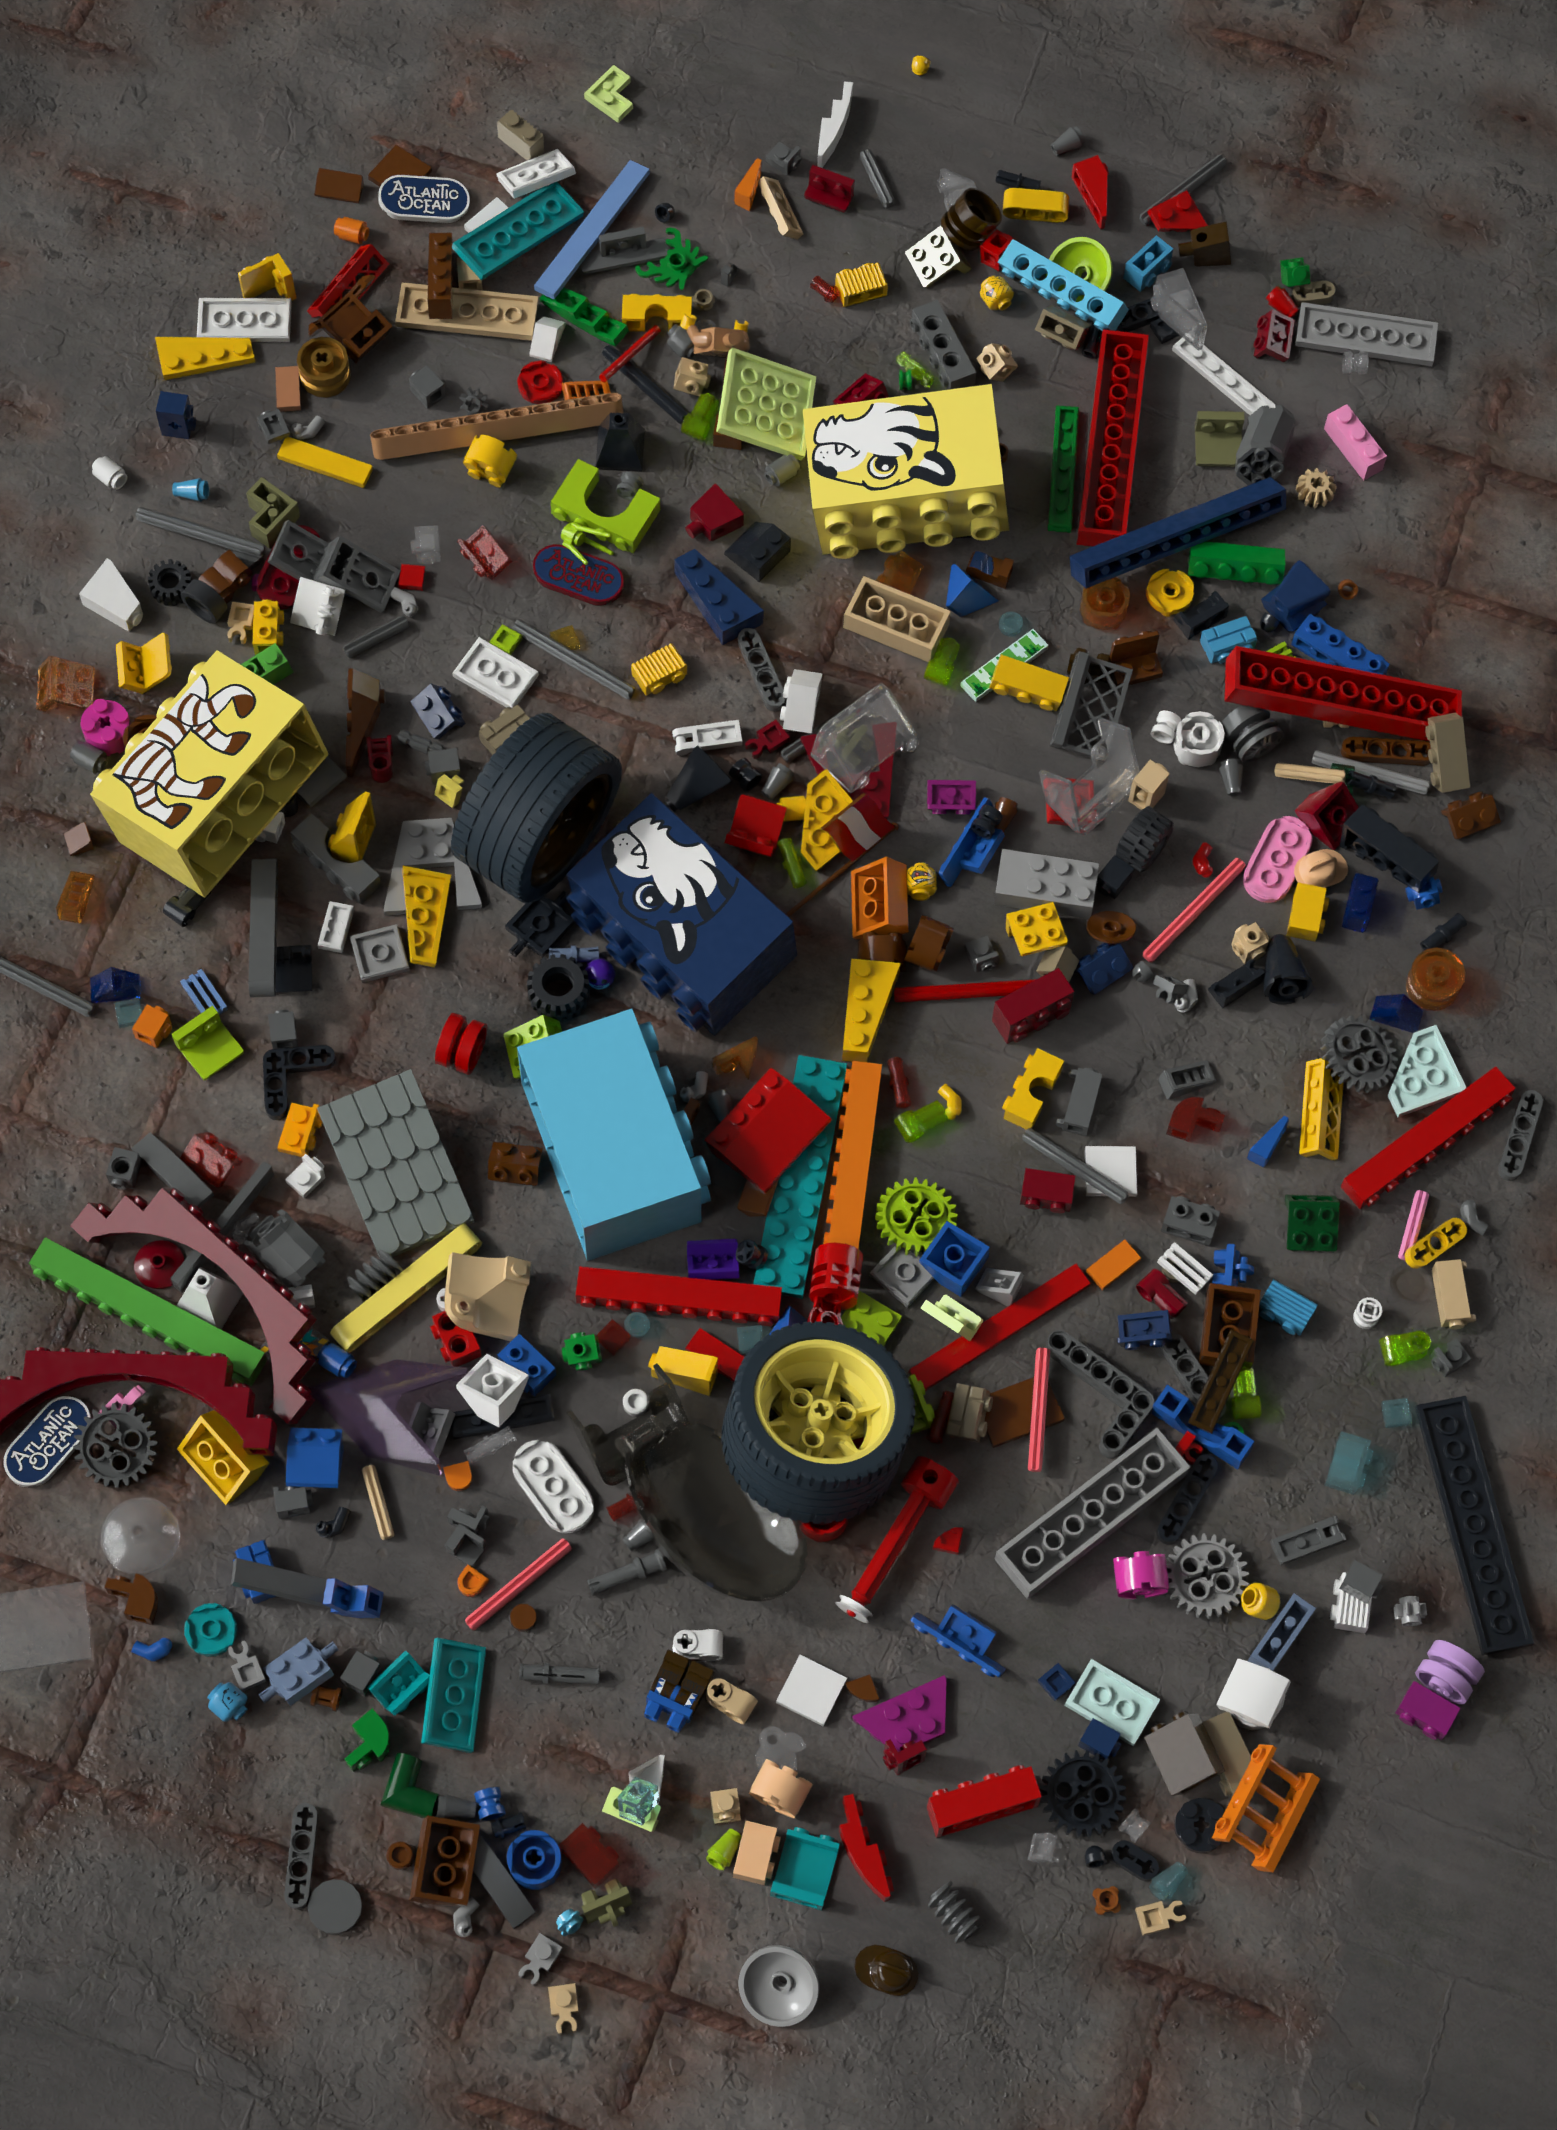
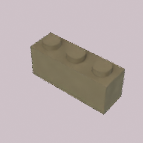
(1448, 752)
(1230, 1750)

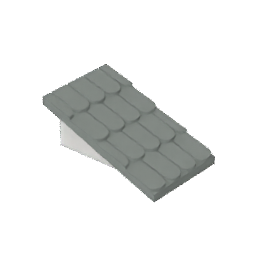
(395, 1164)

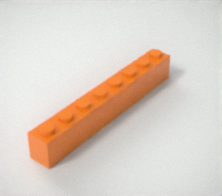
(854, 1153)

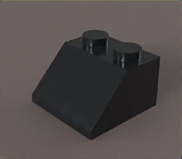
(759, 549)

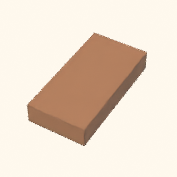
(288, 388)

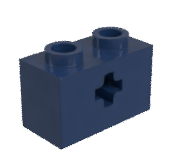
(175, 415)

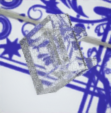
(1043, 1848)

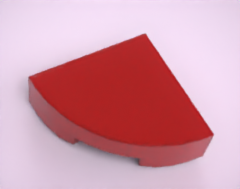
(949, 1541)

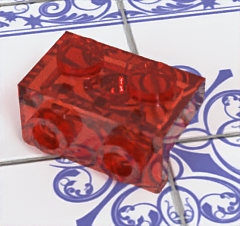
(485, 553)
(210, 1158)

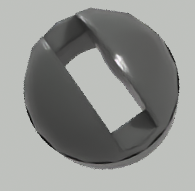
(1143, 970)

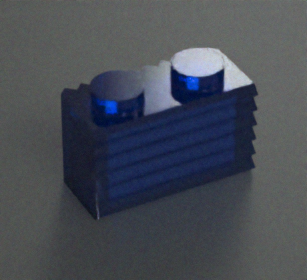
(1360, 902)

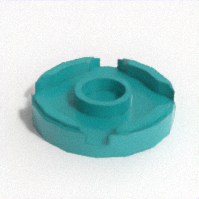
(210, 1629)

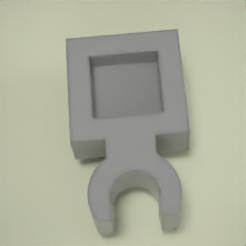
(247, 1670)
(542, 1955)

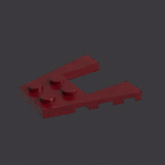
(878, 786)

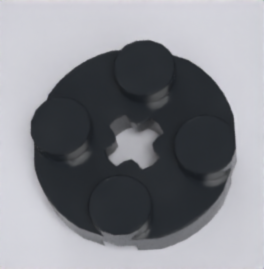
(1191, 1813)

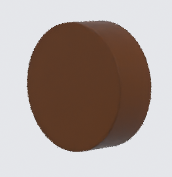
(523, 1617)
(400, 1855)

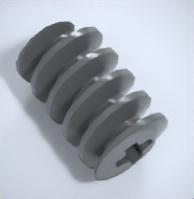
(373, 1275)
(954, 1913)

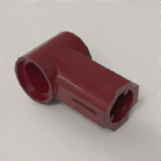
(1156, 1288)

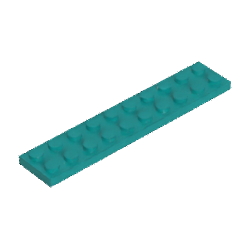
(799, 1191)

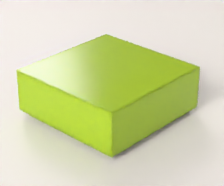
(506, 639)

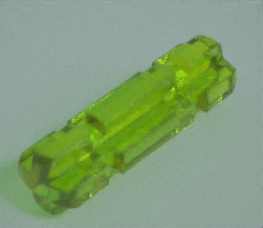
(917, 370)

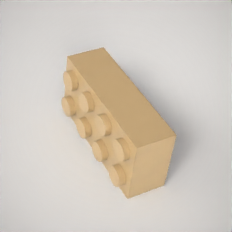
(896, 619)

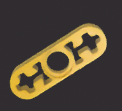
(1425, 1243)

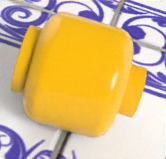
(1260, 1601)

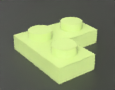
(605, 94)

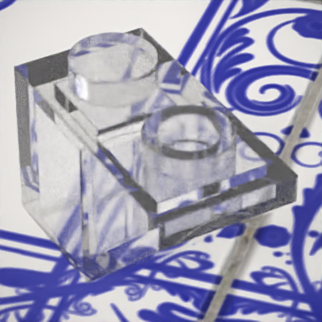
(952, 186)

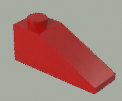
(1091, 181)

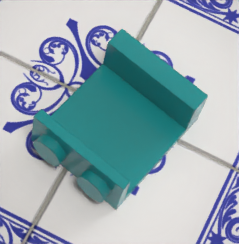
(805, 1868)

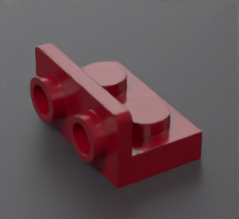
(829, 189)
(1274, 335)
(862, 390)
(909, 1756)

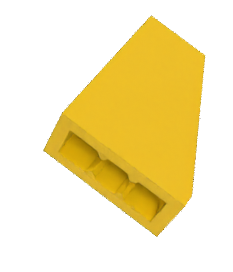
(686, 1368)

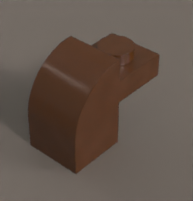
(141, 1596)

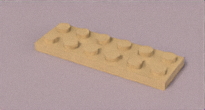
(473, 312)

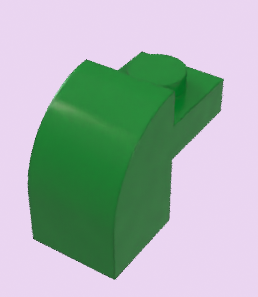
(376, 1741)

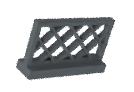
(1073, 694)

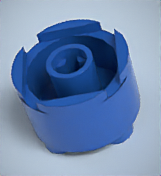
(523, 1848)

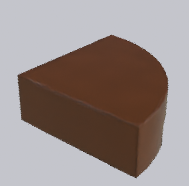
(863, 1689)

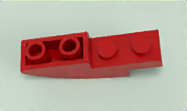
(866, 1859)

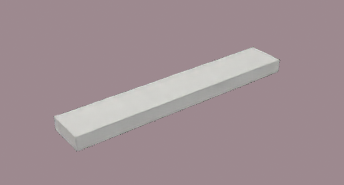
(1222, 376)

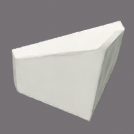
(650, 1771)

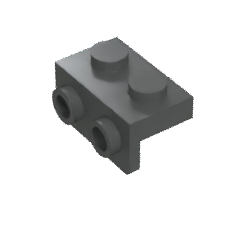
(432, 1425)

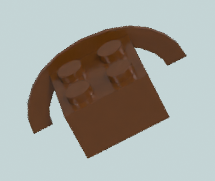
(353, 323)

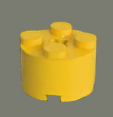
(489, 460)

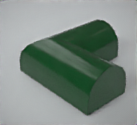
(401, 1790)

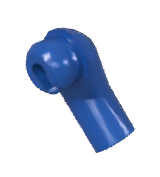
(153, 1652)

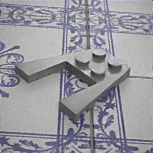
(427, 846)

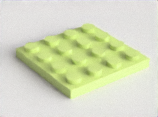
(765, 403)

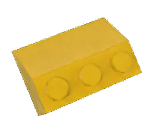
(219, 1457)

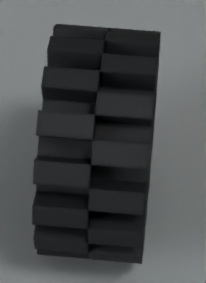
(163, 572)

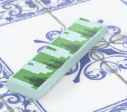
(1024, 650)

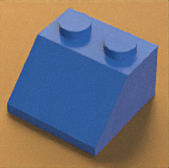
(954, 1258)
(314, 1457)

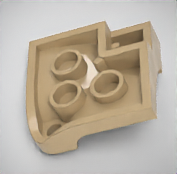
(486, 1293)

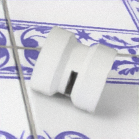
(1166, 726)
(1363, 1317)

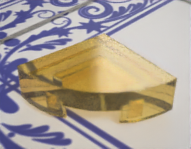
(566, 637)

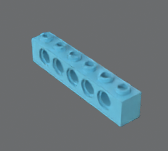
(1017, 255)

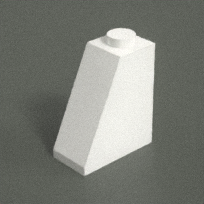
(112, 597)

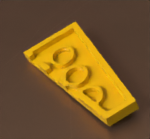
(201, 354)
(425, 910)

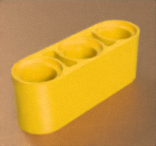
(1036, 205)

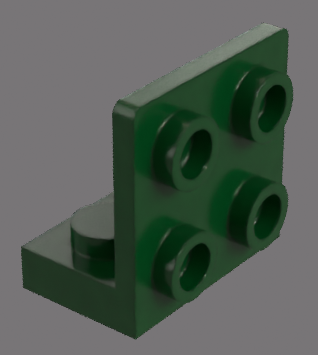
(1312, 1222)

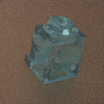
(637, 1800)

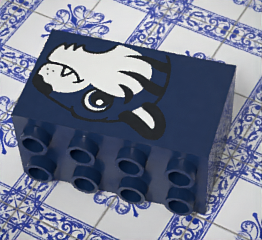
(680, 916)

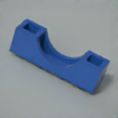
(1224, 1441)

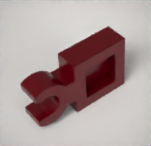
(769, 737)

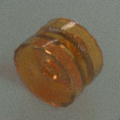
(1435, 979)

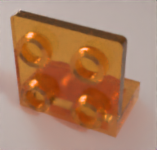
(65, 684)

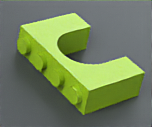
(625, 529)

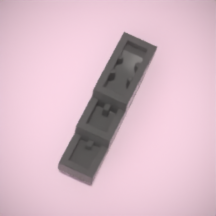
(172, 1170)

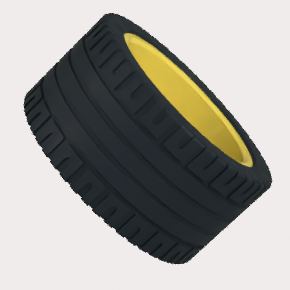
(775, 1456)

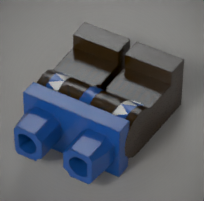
(672, 1698)

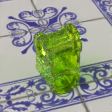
(1400, 1348)

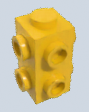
(266, 625)

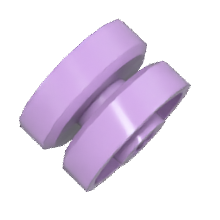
(1449, 1672)

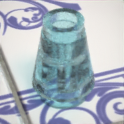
(1168, 1881)

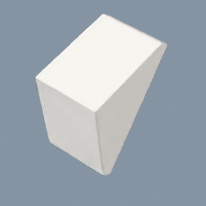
(546, 338)

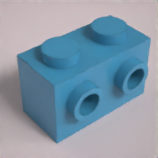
(1148, 263)

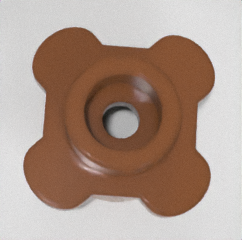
(1110, 1893)

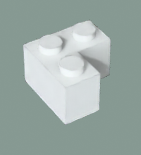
(802, 697)

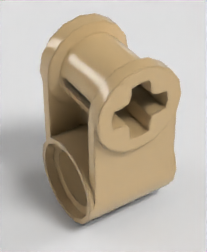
(733, 1702)

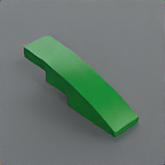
(586, 316)

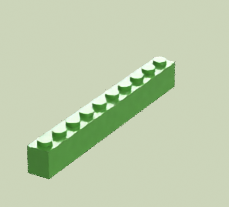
(143, 1309)

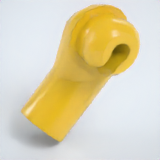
(954, 1102)

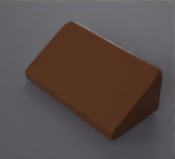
(339, 185)
(755, 1201)

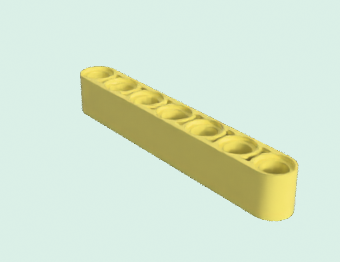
(403, 1289)

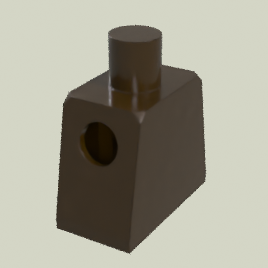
(1208, 246)

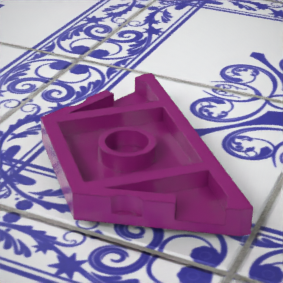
(909, 1716)

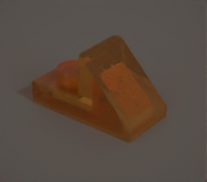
(742, 1054)

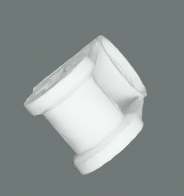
(702, 1644)

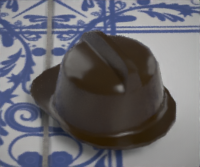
(886, 1970)

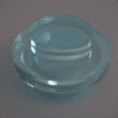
(637, 1324)

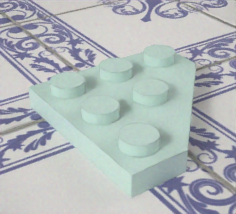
(1425, 1074)

